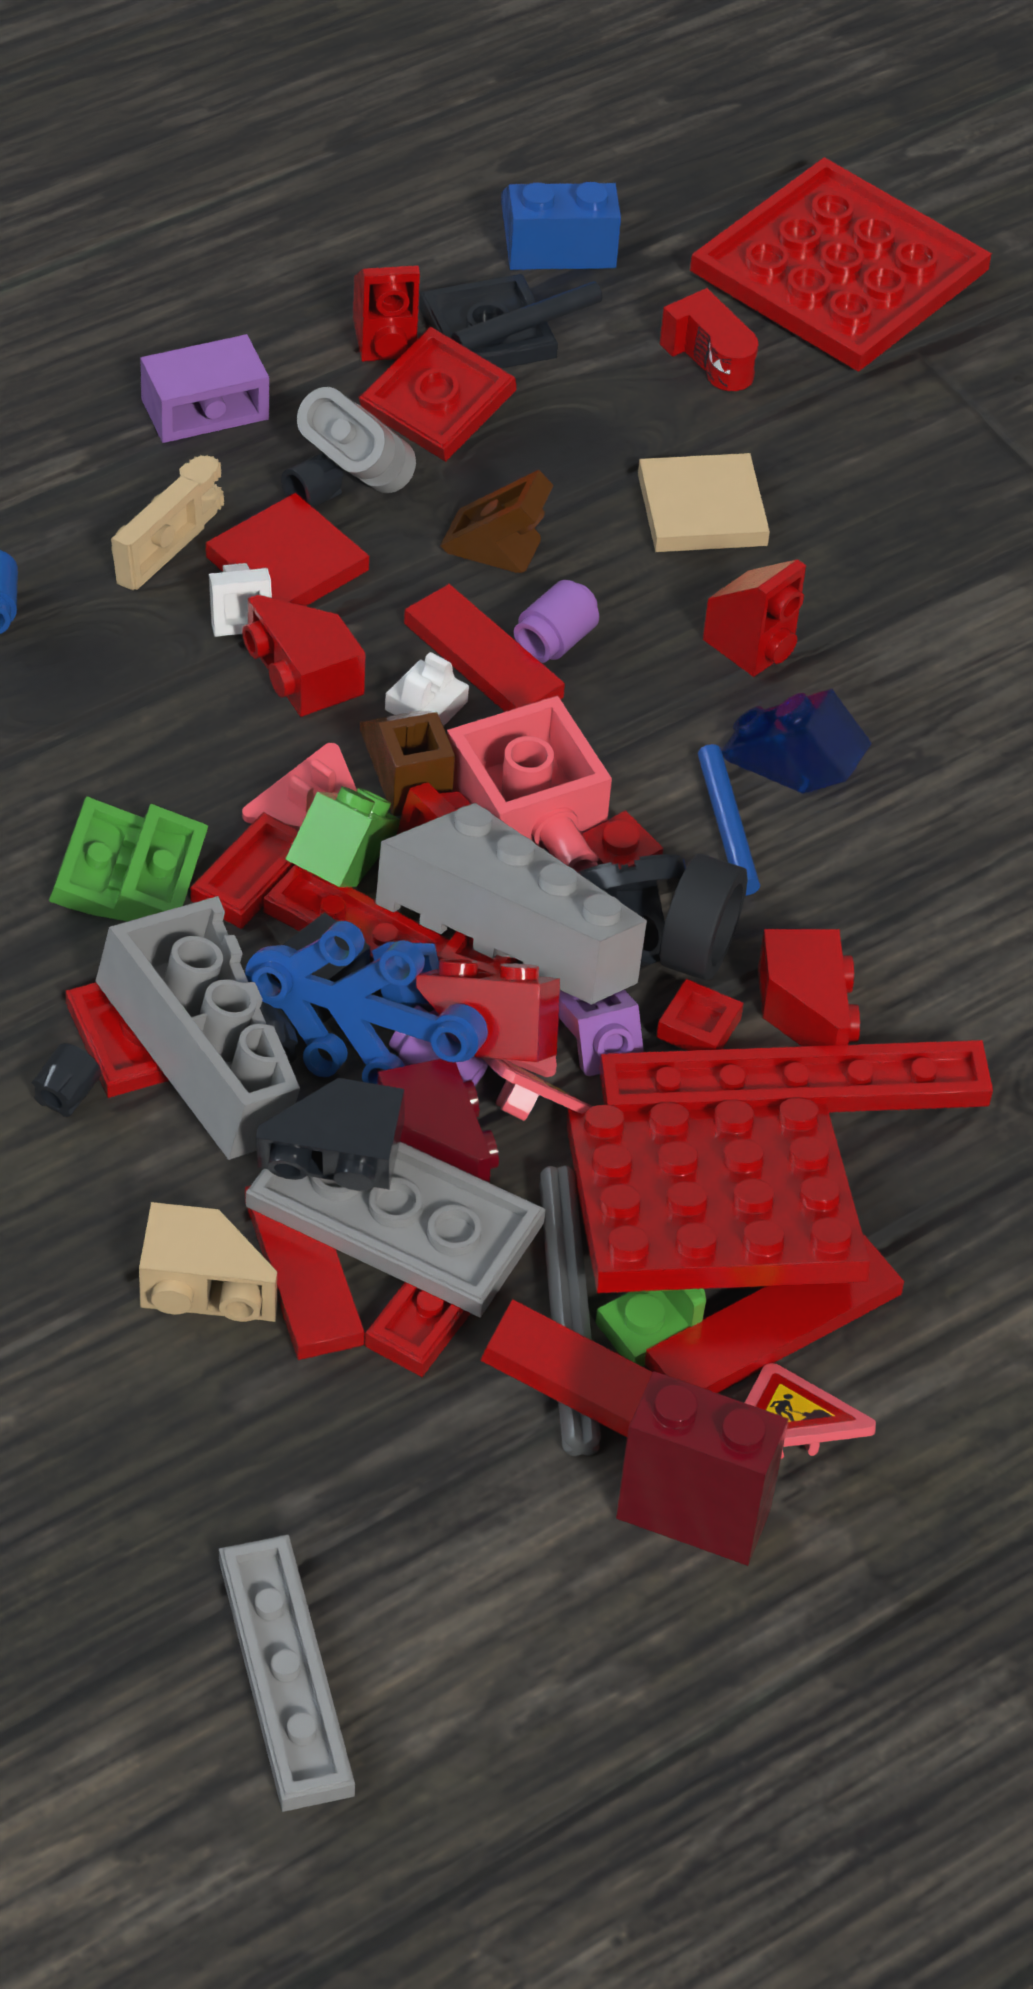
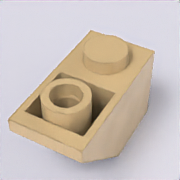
(203, 1266)

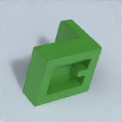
(649, 1317)

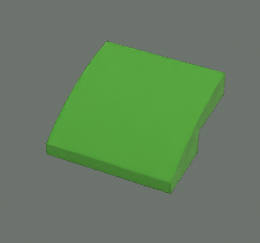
(128, 863)

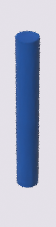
(727, 813)

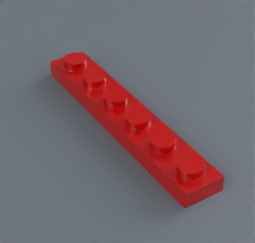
(836, 1075)

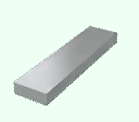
(286, 1673)

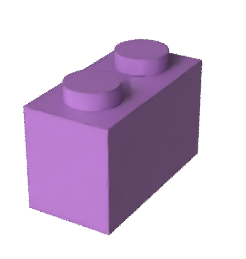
(204, 388)

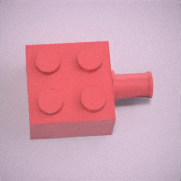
(535, 777)

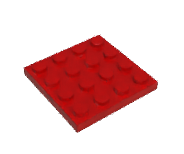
(840, 263)
(715, 1197)

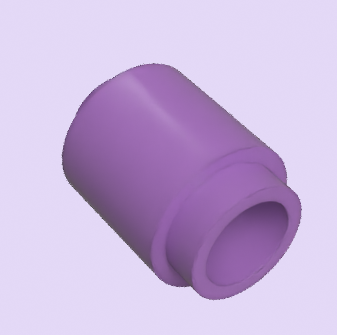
(557, 620)

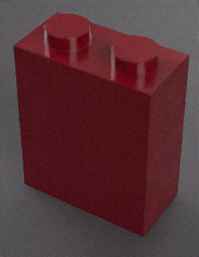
(700, 1468)

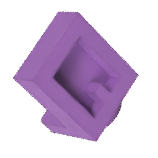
(602, 1027)

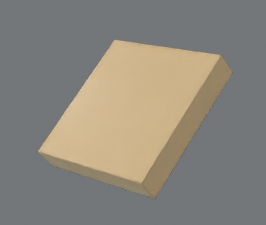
(703, 502)

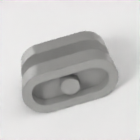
(356, 440)

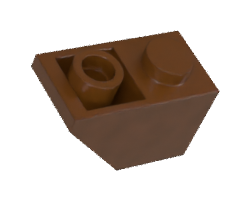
(408, 753)

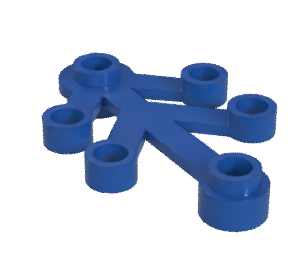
(354, 1005)

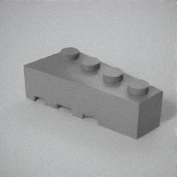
(512, 901)
(200, 1019)

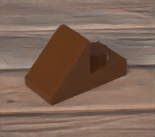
(501, 525)

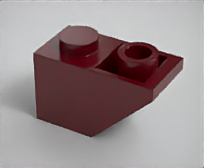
(443, 1116)

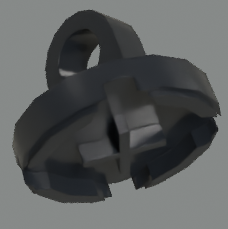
(640, 891)

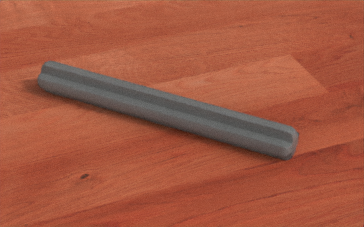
(567, 1288)

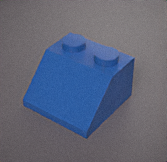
(561, 225)

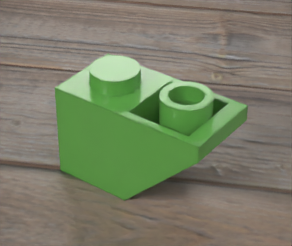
(343, 835)

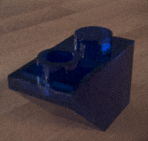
(800, 742)

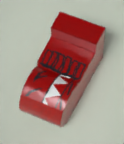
(711, 338)

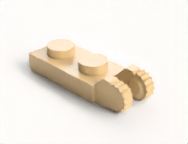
(167, 522)

